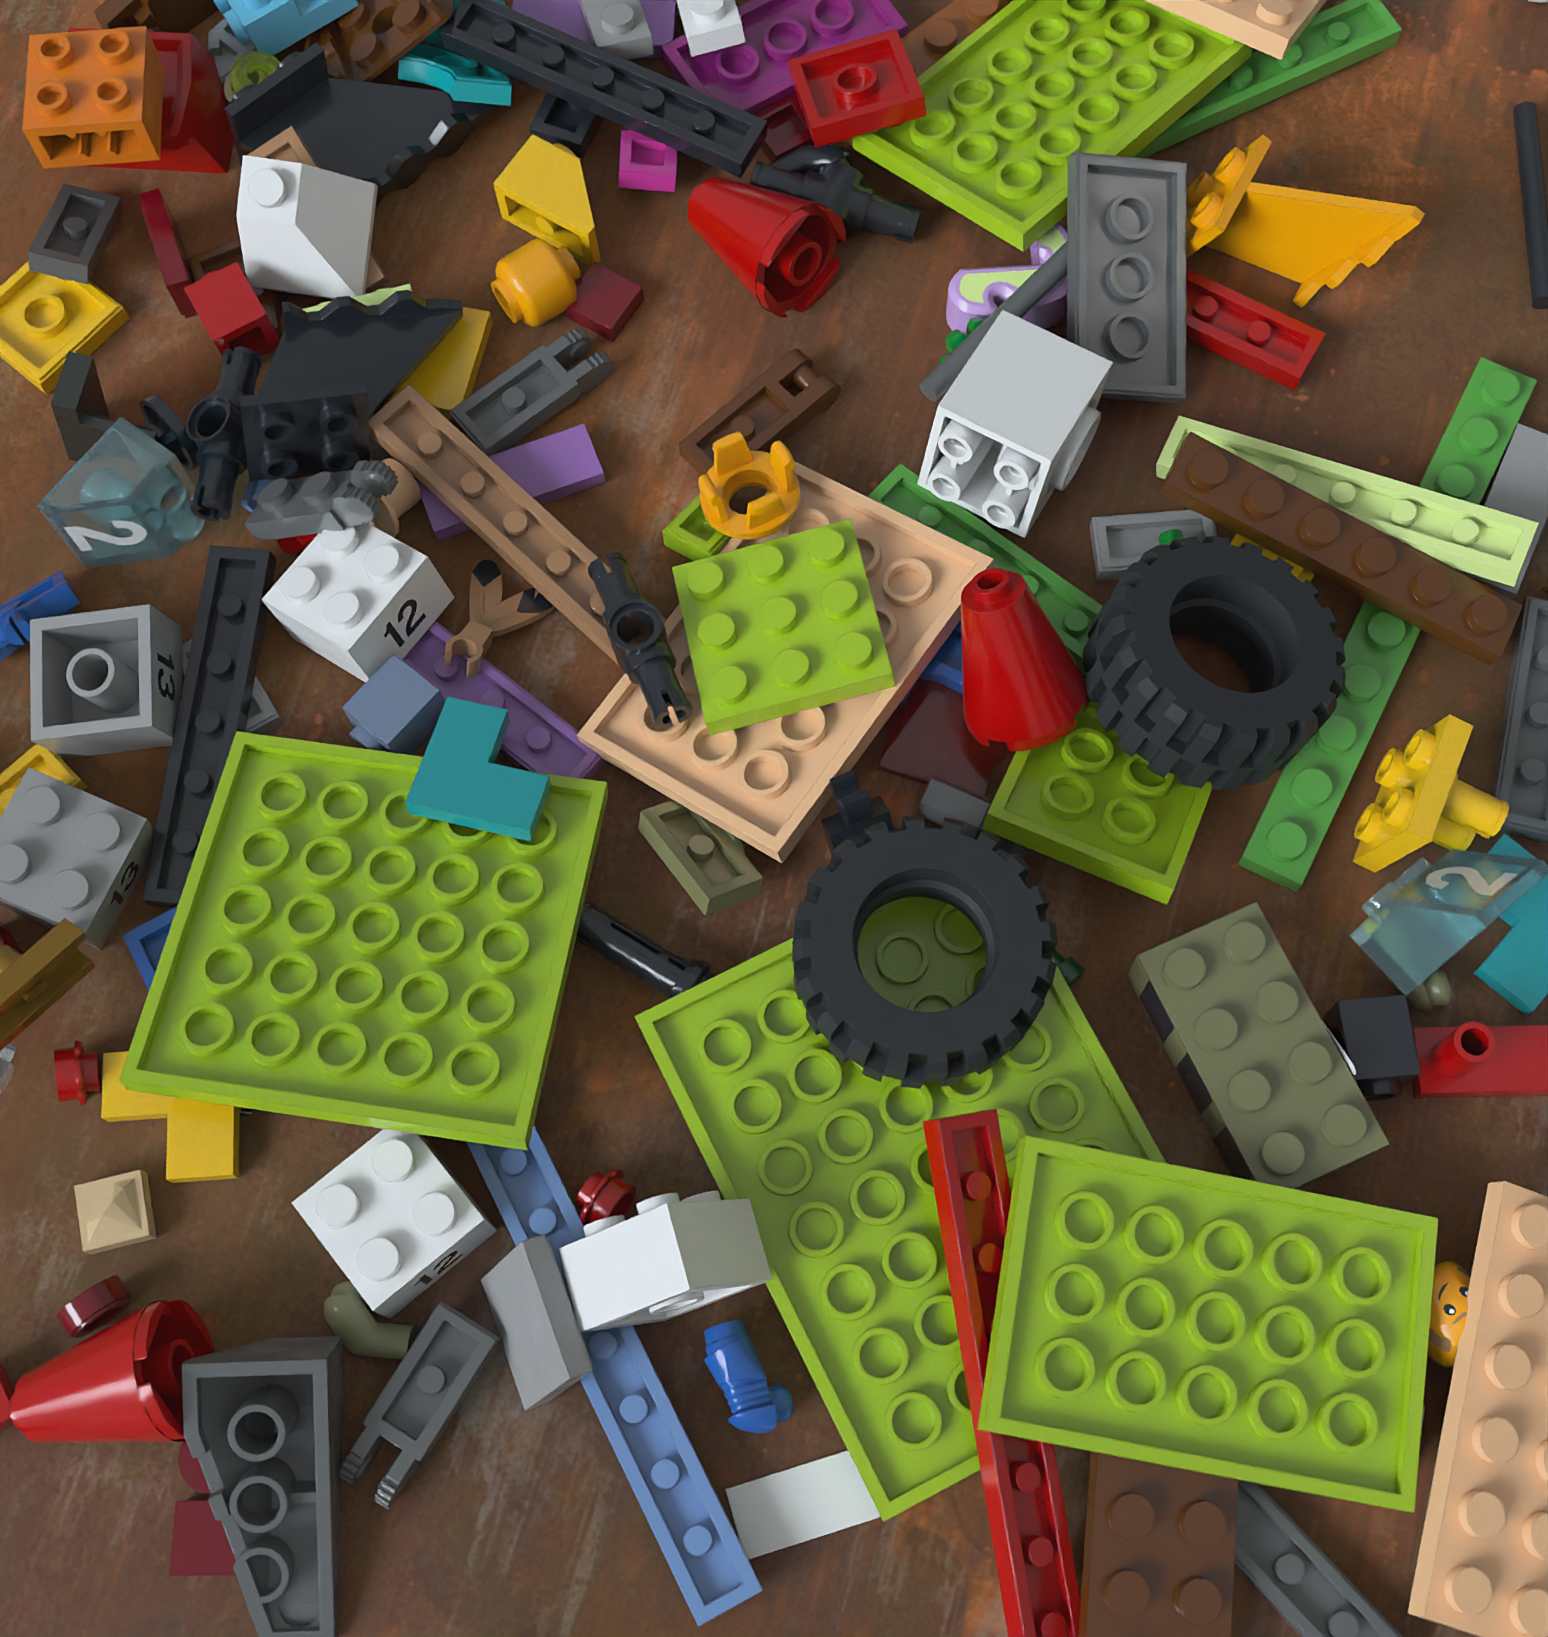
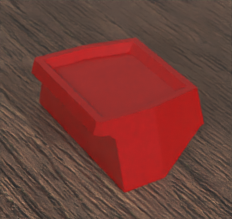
(193, 109)

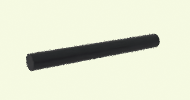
(1533, 199)

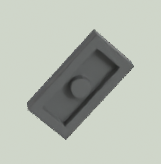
(74, 234)

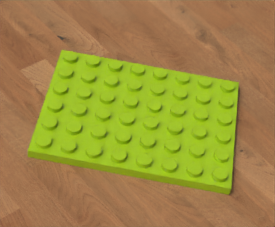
(848, 1178)

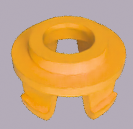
(738, 468)

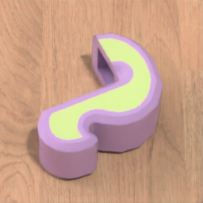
(982, 290)

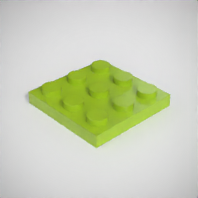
(781, 627)
(1099, 809)

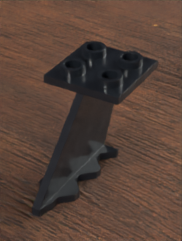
(351, 125)
(334, 377)

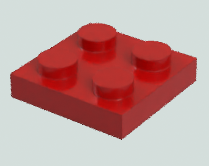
(857, 88)

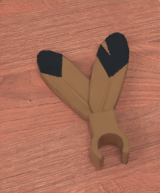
(492, 616)

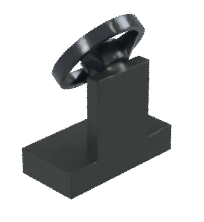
(84, 415)

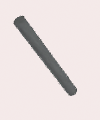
(1017, 304)

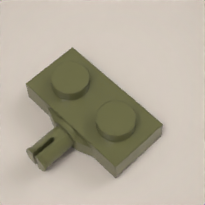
(701, 856)

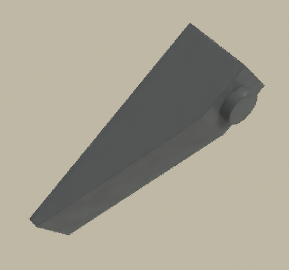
(272, 1454)

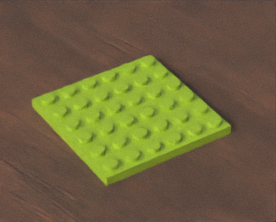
(365, 951)

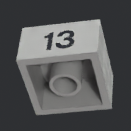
(105, 681)
(70, 856)

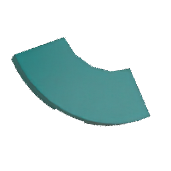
(455, 75)

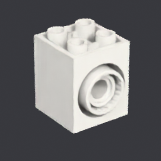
(1014, 423)

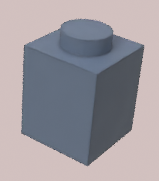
(394, 709)

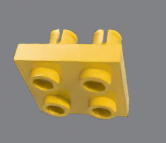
(1425, 799)

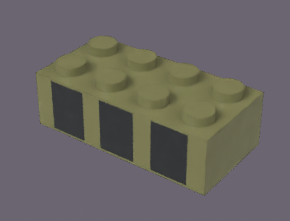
(1255, 1053)

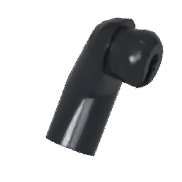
(812, 159)

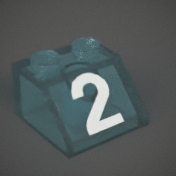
(123, 501)
(1440, 910)

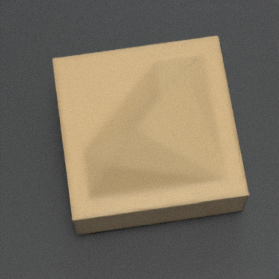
(115, 1212)

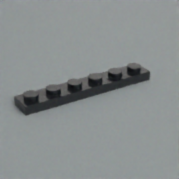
(605, 84)
(210, 709)

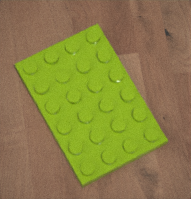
(1038, 90)
(1212, 1324)

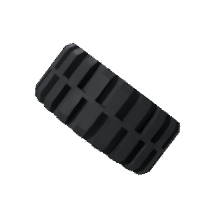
(1249, 611)
(940, 867)

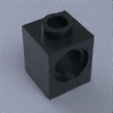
(1378, 1042)

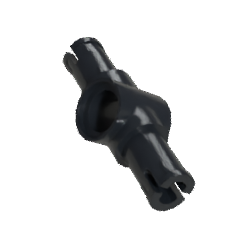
(845, 193)
(218, 431)
(647, 663)

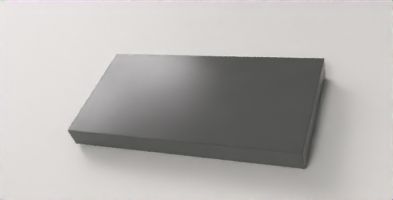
(1129, 271)

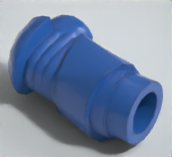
(743, 1380)

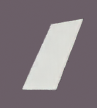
(800, 1504)

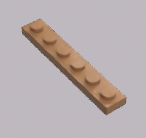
(495, 509)

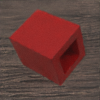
(232, 311)

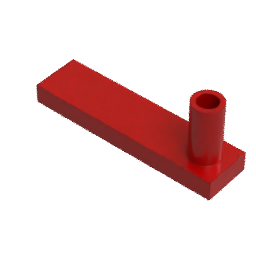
(1481, 1061)

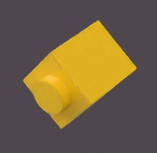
(548, 198)

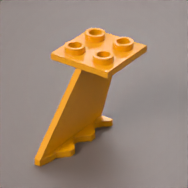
(1287, 229)

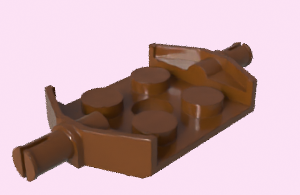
(377, 35)

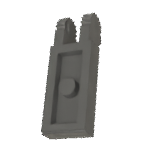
(530, 392)
(321, 501)
(421, 1398)

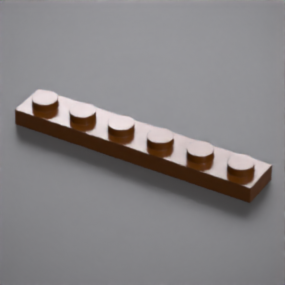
(1341, 548)

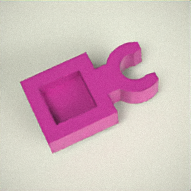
(646, 163)

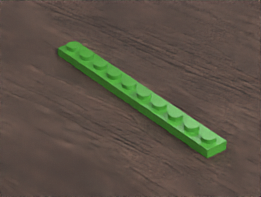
(1379, 644)

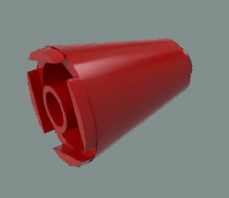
(769, 241)
(1015, 666)
(115, 1383)

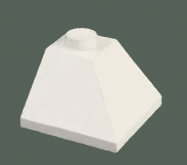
(304, 228)

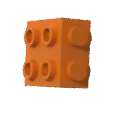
(93, 97)

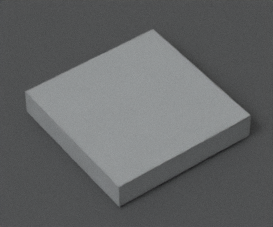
(536, 1322)

